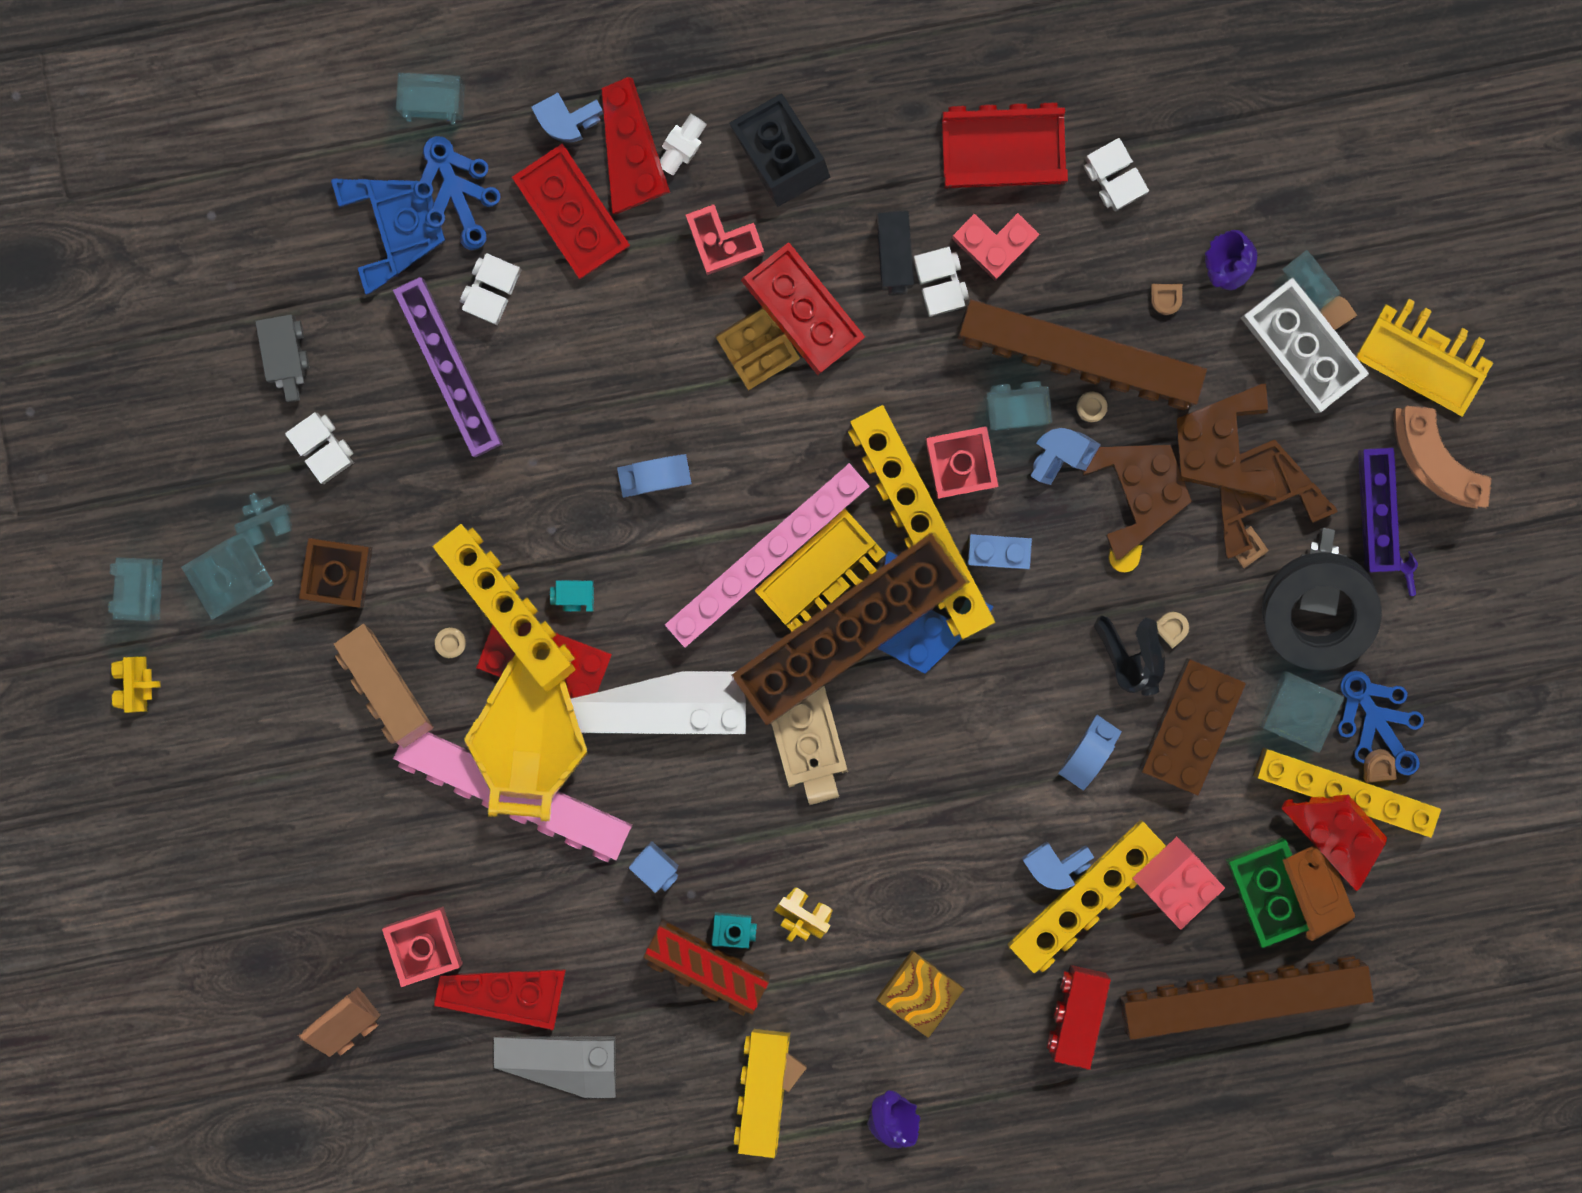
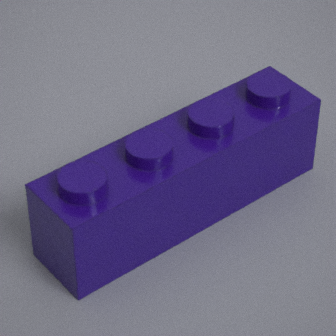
(1379, 510)

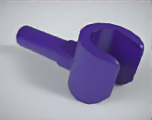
(1408, 569)

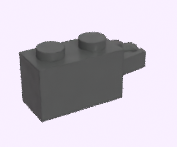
(282, 353)
(1324, 598)

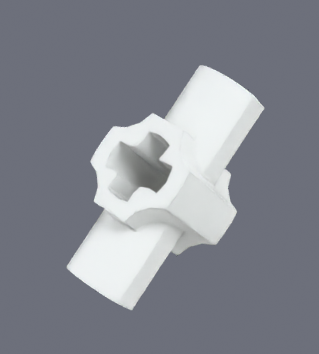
(682, 144)

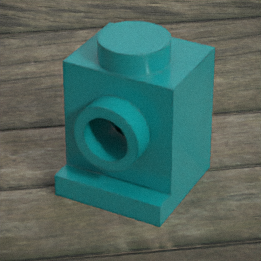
(573, 595)
(724, 922)

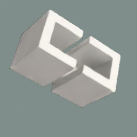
(1107, 162)
(937, 266)
(497, 275)
(312, 434)

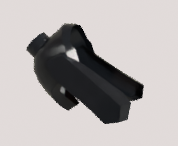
(1128, 669)

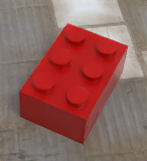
(1078, 1016)

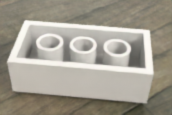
(1304, 345)

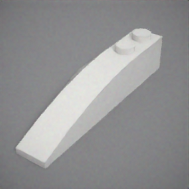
(667, 705)

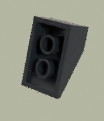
(780, 150)

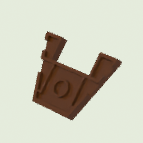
(1211, 445)
(1288, 483)
(1150, 486)

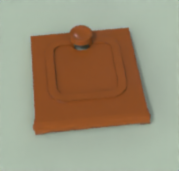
(1318, 892)

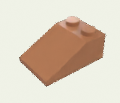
(341, 1024)

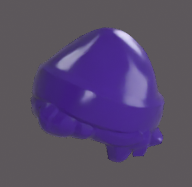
(1230, 260)
(894, 1120)

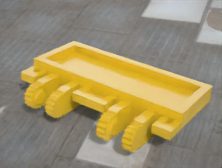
(1423, 361)
(819, 570)

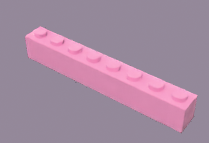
(767, 555)
(569, 817)

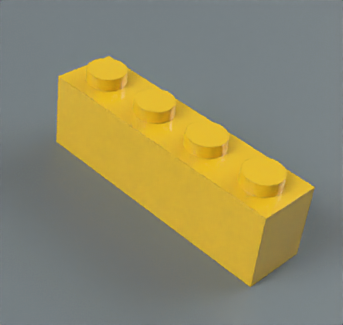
(763, 1093)

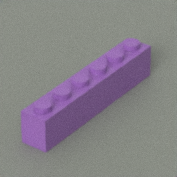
(447, 367)

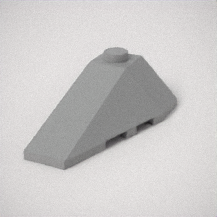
(567, 1063)

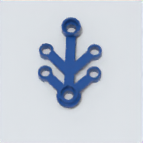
(454, 187)
(1377, 718)

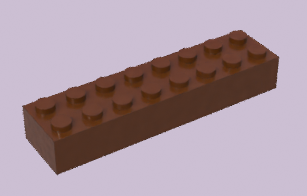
(1081, 353)
(850, 628)
(1246, 998)

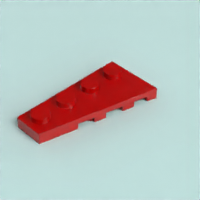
(631, 152)
(509, 996)

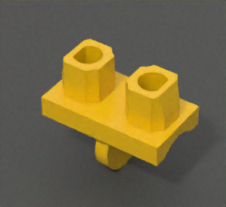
(136, 684)
(801, 919)

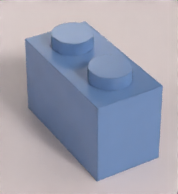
(999, 551)
(654, 868)

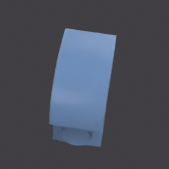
(560, 123)
(1063, 446)
(654, 475)
(1090, 753)
(1055, 873)

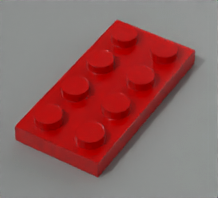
(571, 211)
(803, 308)
(589, 661)

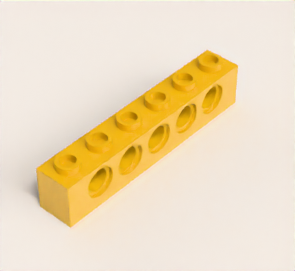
(453, 550)
(1325, 783)
(1025, 943)

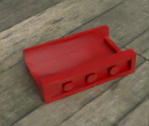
(1004, 146)

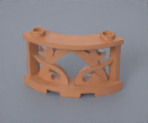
(1431, 462)

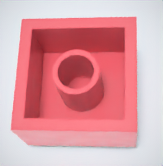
(961, 462)
(1178, 883)
(422, 946)

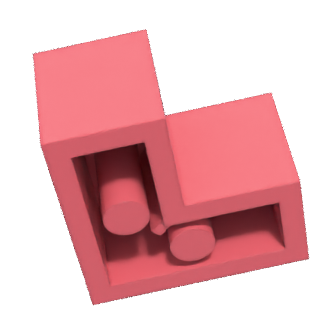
(722, 249)
(993, 251)

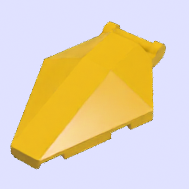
(526, 741)

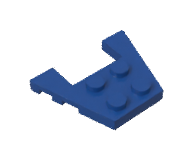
(399, 221)
(924, 640)

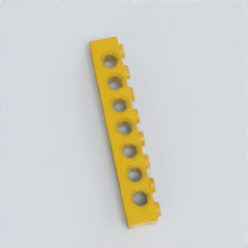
(878, 423)

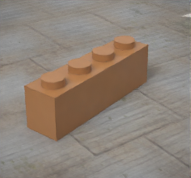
(383, 686)

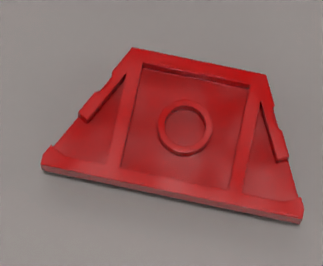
(1340, 834)

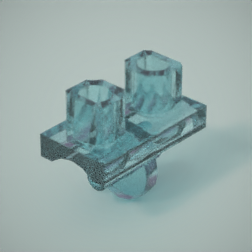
(1312, 279)
(277, 517)

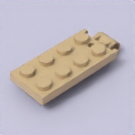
(807, 734)

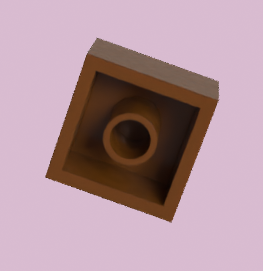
(335, 572)

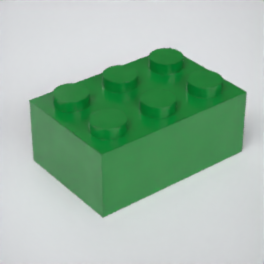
(1267, 892)

